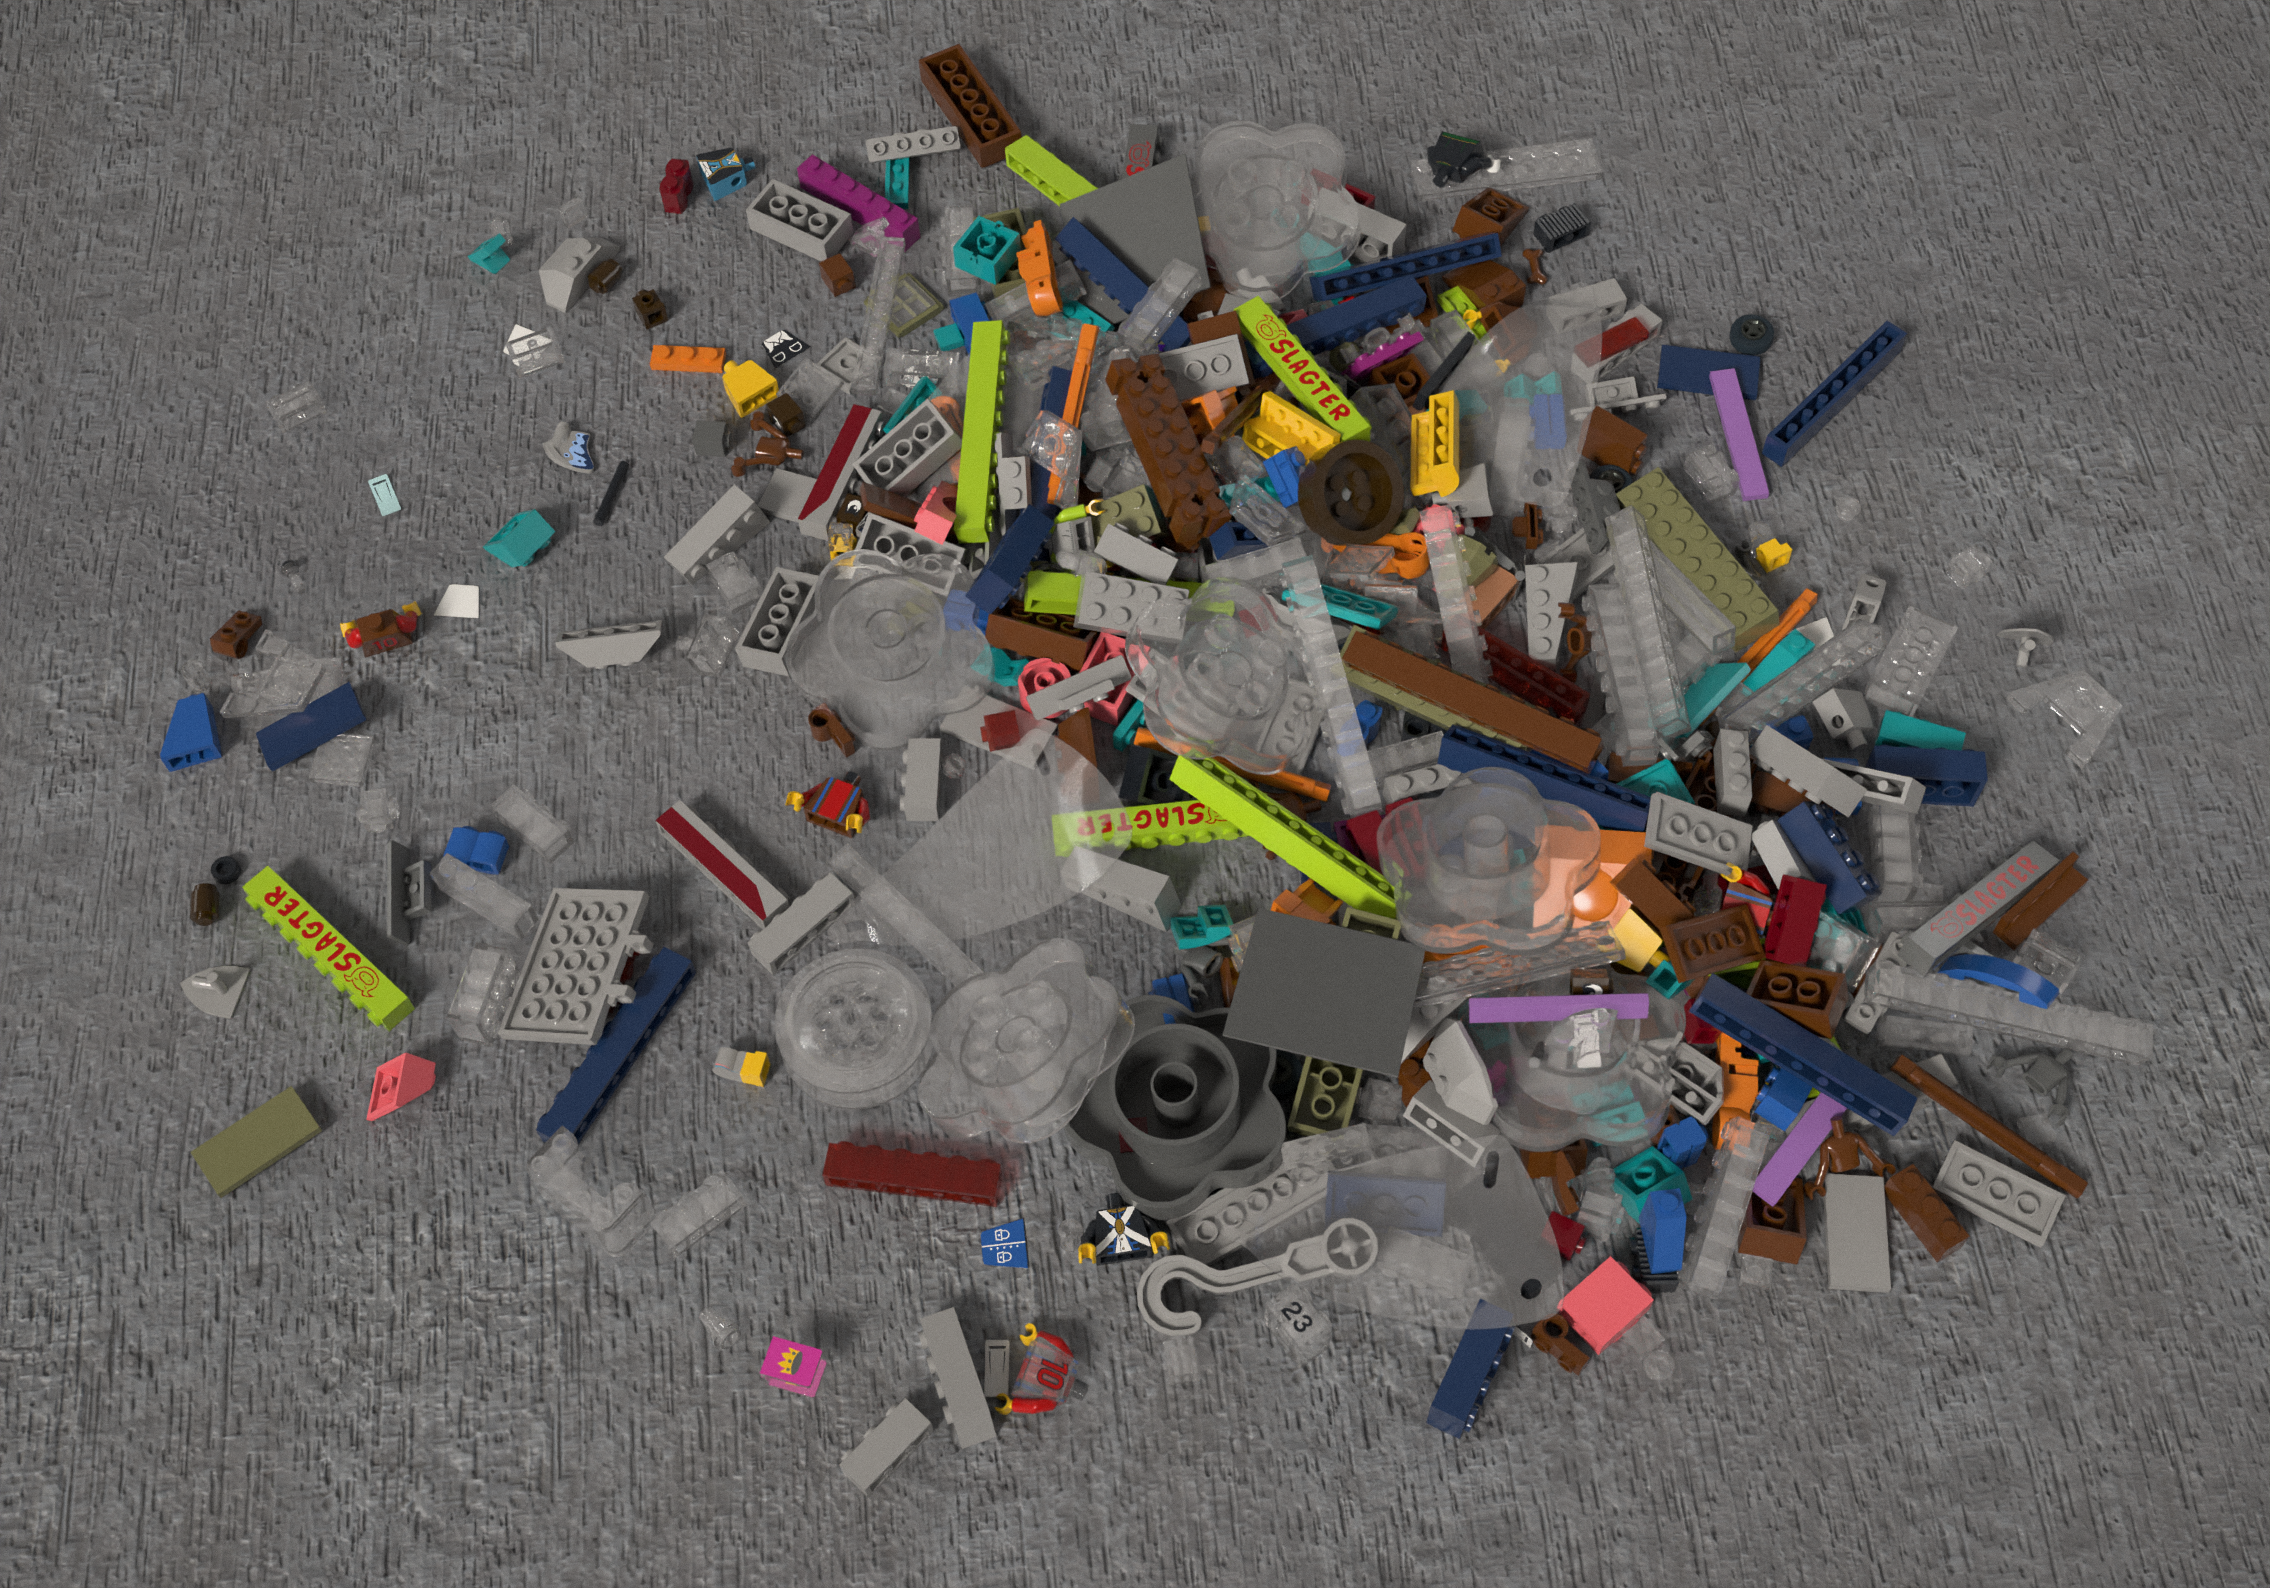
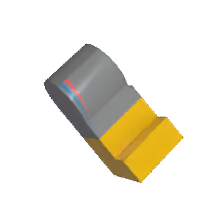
(742, 1066)

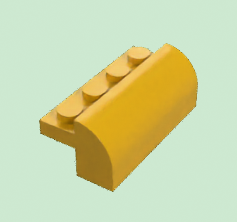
(1284, 427)
(1436, 446)

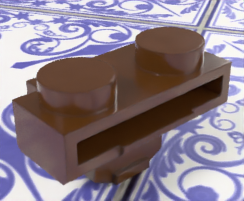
(1528, 526)

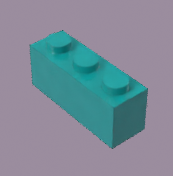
(1907, 731)

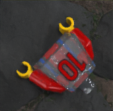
(1045, 1376)

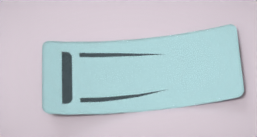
(384, 495)

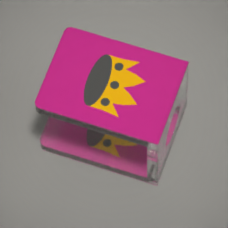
(793, 1367)

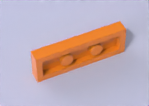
(688, 358)

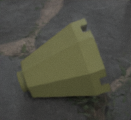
(1480, 563)

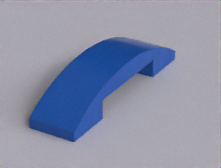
(2031, 986)

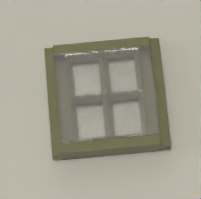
(912, 306)

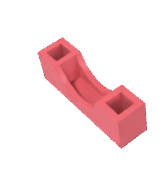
(937, 512)

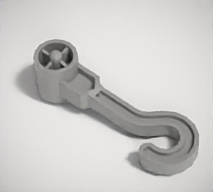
(1202, 1276)

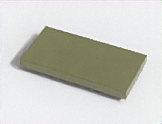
(256, 1141)

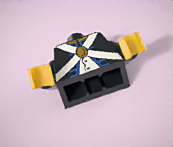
(1120, 1234)

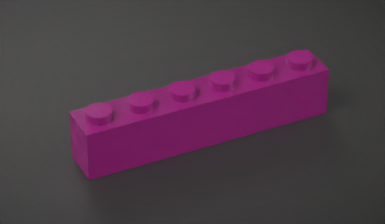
(858, 200)

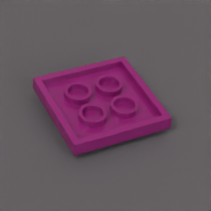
(1384, 354)

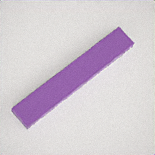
(1739, 434)
(1554, 1007)
(1797, 1149)

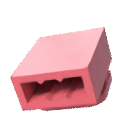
(1605, 1305)

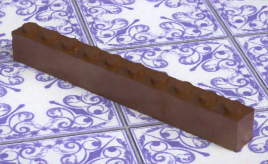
(1474, 702)

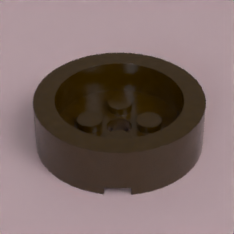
(1374, 498)

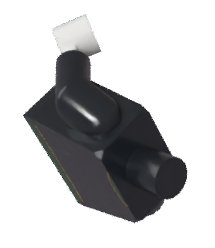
(1457, 158)

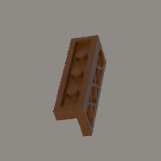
(2040, 903)

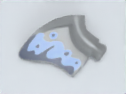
(569, 449)

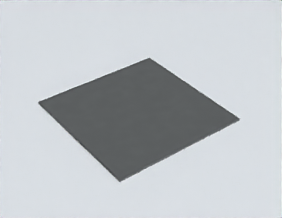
(1145, 224)
(1326, 992)

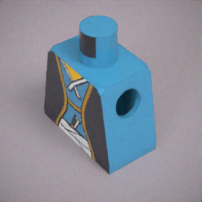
(724, 171)

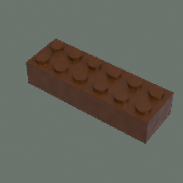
(969, 104)

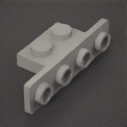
(913, 144)
(1623, 396)
(1013, 481)
(1079, 688)
(1863, 1014)

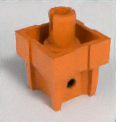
(1209, 410)
(1307, 903)

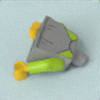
(1074, 531)

